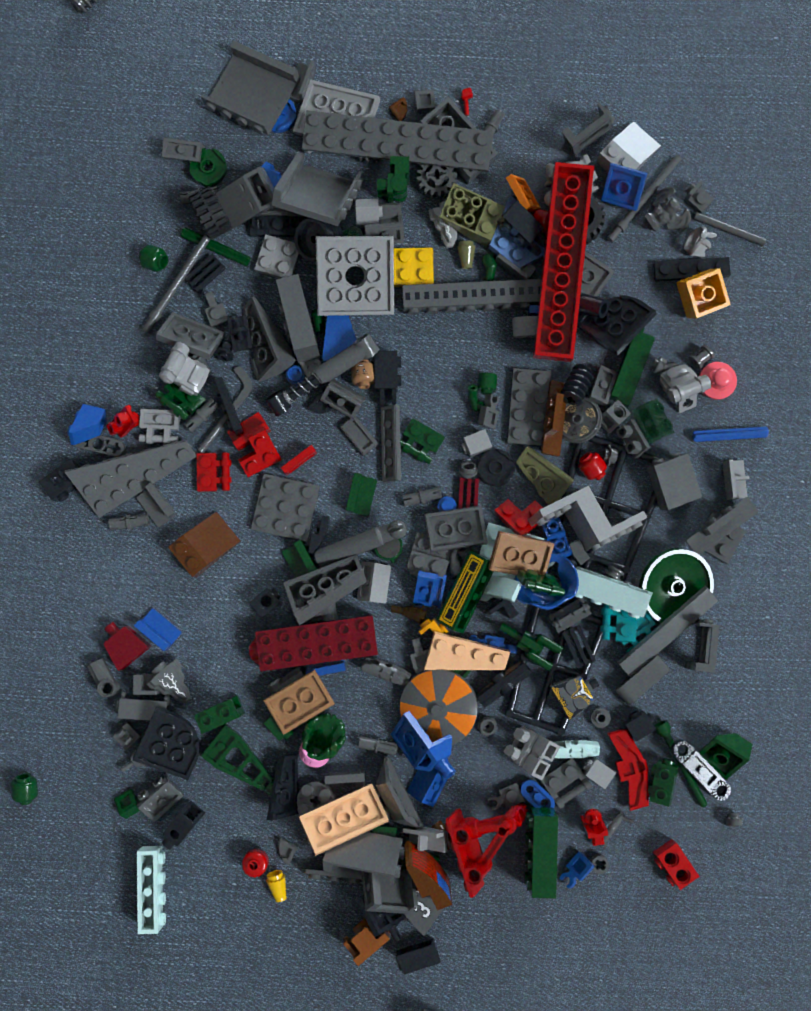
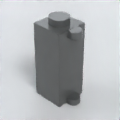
(139, 707)

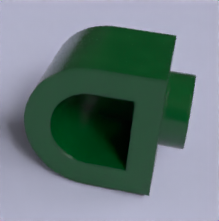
(487, 383)

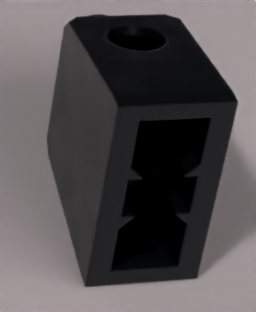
(182, 825)

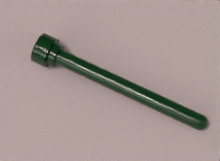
(664, 731)

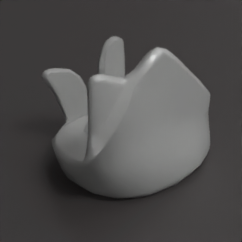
(697, 242)

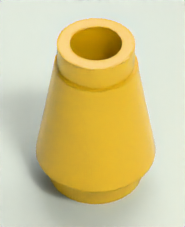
(277, 885)

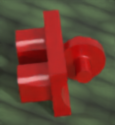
(123, 422)
(594, 826)

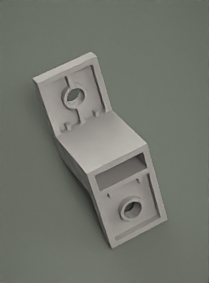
(587, 519)

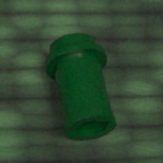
(319, 322)

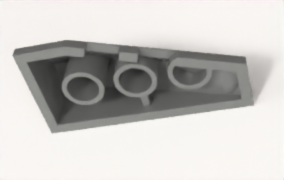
(269, 348)

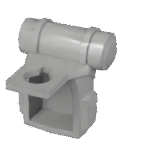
(183, 370)
(683, 383)

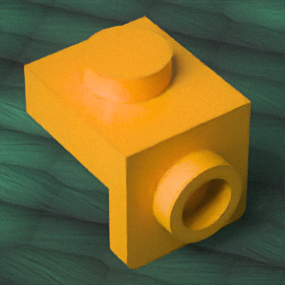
(433, 625)

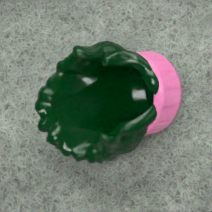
(321, 740)

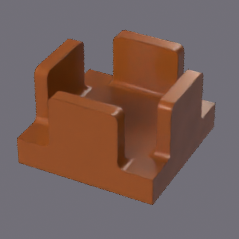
(364, 942)

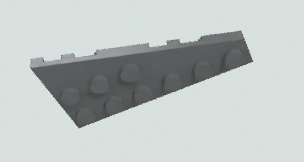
(122, 477)

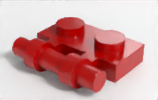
(207, 472)

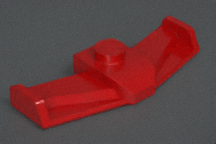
(631, 768)

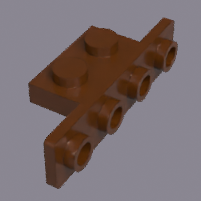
(554, 420)

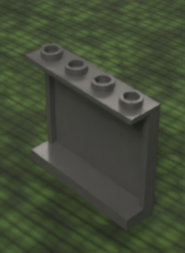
(315, 192)

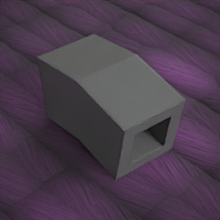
(578, 553)

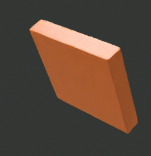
(523, 193)

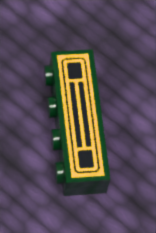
(465, 592)

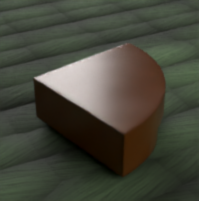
(399, 109)

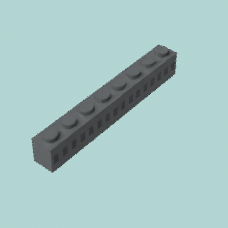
(470, 296)

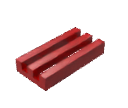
(300, 459)

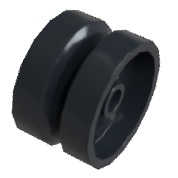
(306, 236)

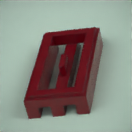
(476, 488)

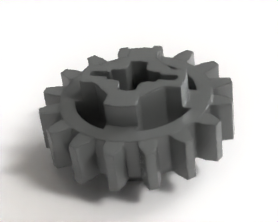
(427, 178)

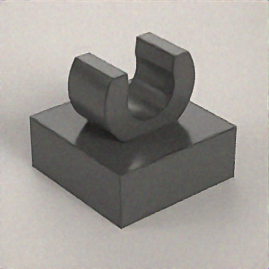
(127, 736)

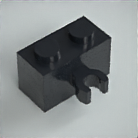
(57, 483)

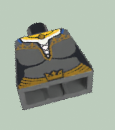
(574, 694)

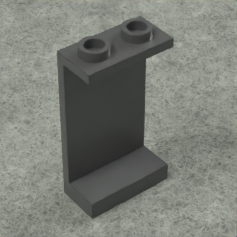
(368, 853)

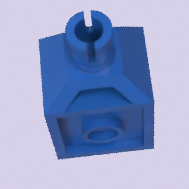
(420, 749)

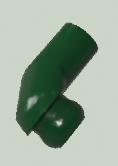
(490, 265)
(472, 397)

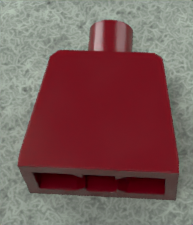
(124, 645)

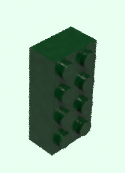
(542, 852)

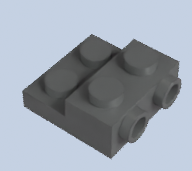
(424, 561)

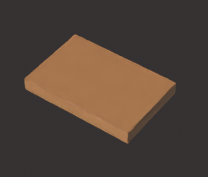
(520, 552)
(299, 702)

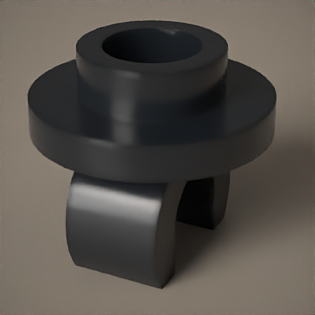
(225, 352)

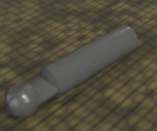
(360, 543)

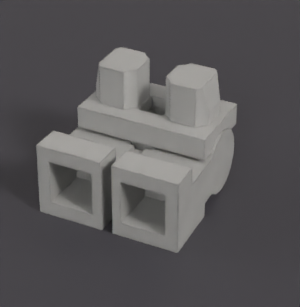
(530, 750)

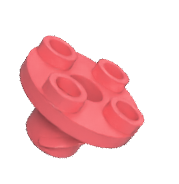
(722, 380)

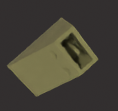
(471, 214)

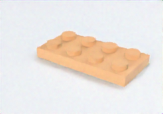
(343, 819)

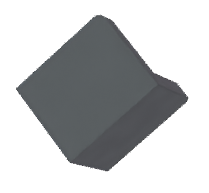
(140, 686)

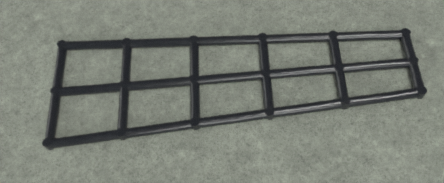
(606, 504)

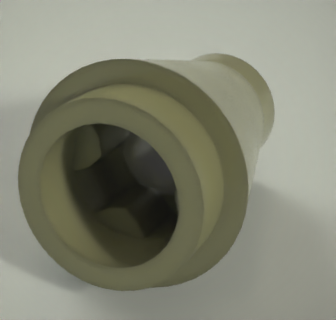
(466, 253)

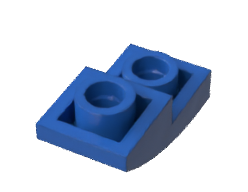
(555, 533)

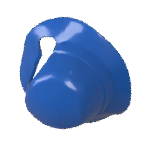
(569, 581)

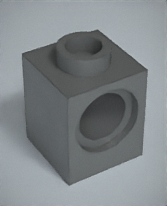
(614, 416)

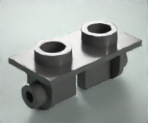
(570, 614)

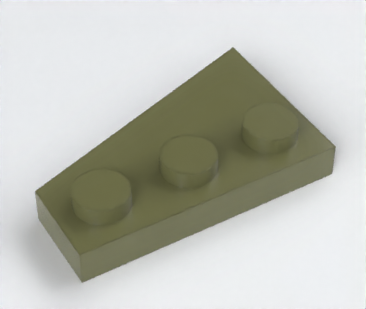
(544, 475)

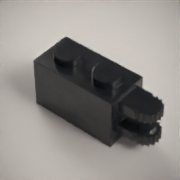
(522, 228)
(387, 374)

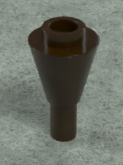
(416, 613)

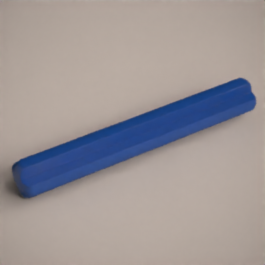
(730, 434)

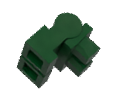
(396, 185)

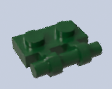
(185, 401)
(423, 436)
(538, 582)

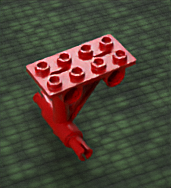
(466, 845)

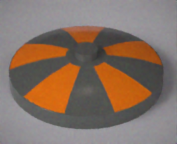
(441, 704)

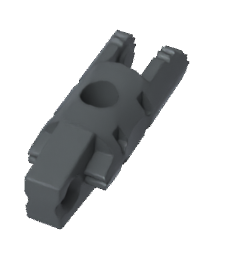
(385, 671)

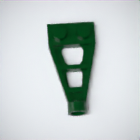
(220, 748)

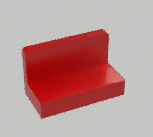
(249, 425)

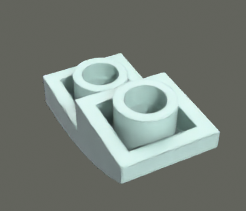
(503, 588)

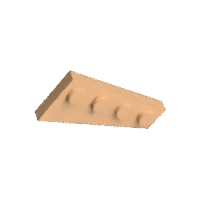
(457, 653)

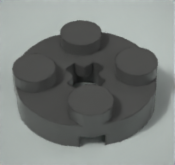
(309, 792)

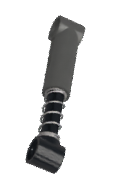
(360, 350)

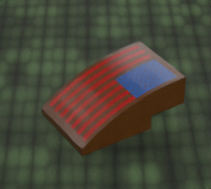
(428, 876)

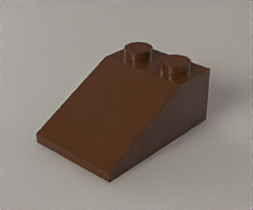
(204, 544)

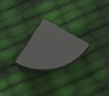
(287, 850)

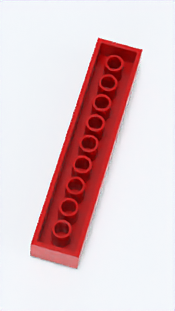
(563, 262)

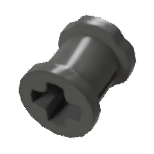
(701, 357)

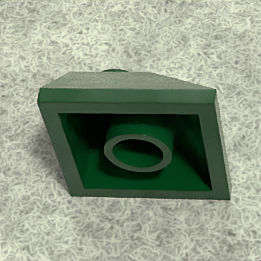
(727, 753)

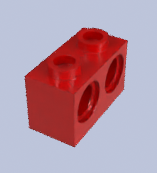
(678, 862)

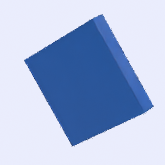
(623, 186)

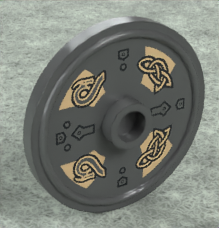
(581, 421)

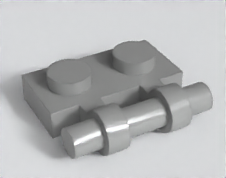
(158, 420)

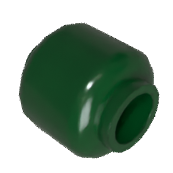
(153, 258)
(24, 789)

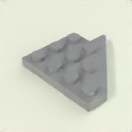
(337, 100)

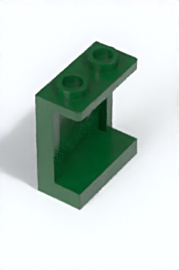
(219, 714)

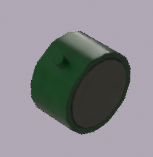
(390, 550)

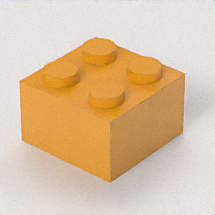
(703, 293)

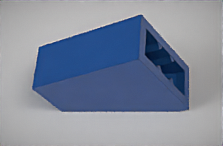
(338, 335)

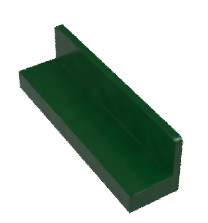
(631, 368)

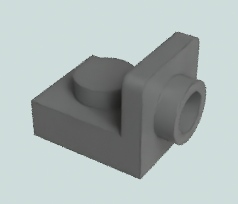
(698, 197)

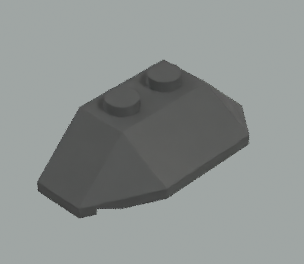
(395, 796)

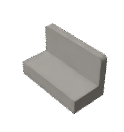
(377, 582)

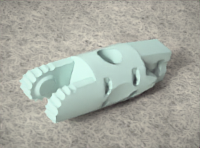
(577, 749)

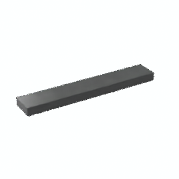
(667, 631)

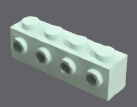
(613, 593)
(150, 889)

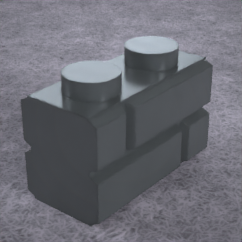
(343, 398)

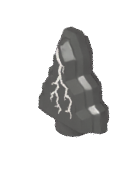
(170, 680)

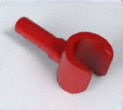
(465, 95)

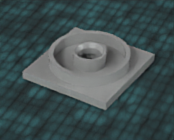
(375, 259)

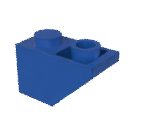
(87, 424)

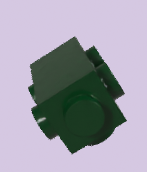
(664, 782)

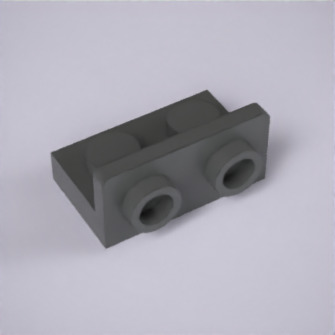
(158, 797)

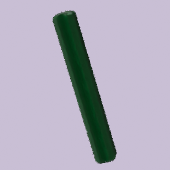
(216, 247)

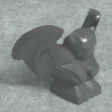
(666, 212)

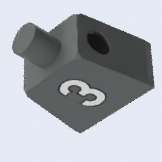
(424, 914)

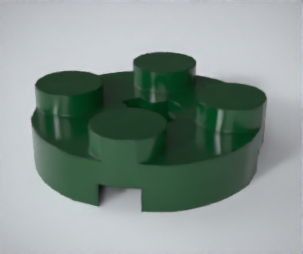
(213, 176)

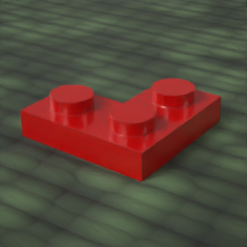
(264, 454)
(515, 518)

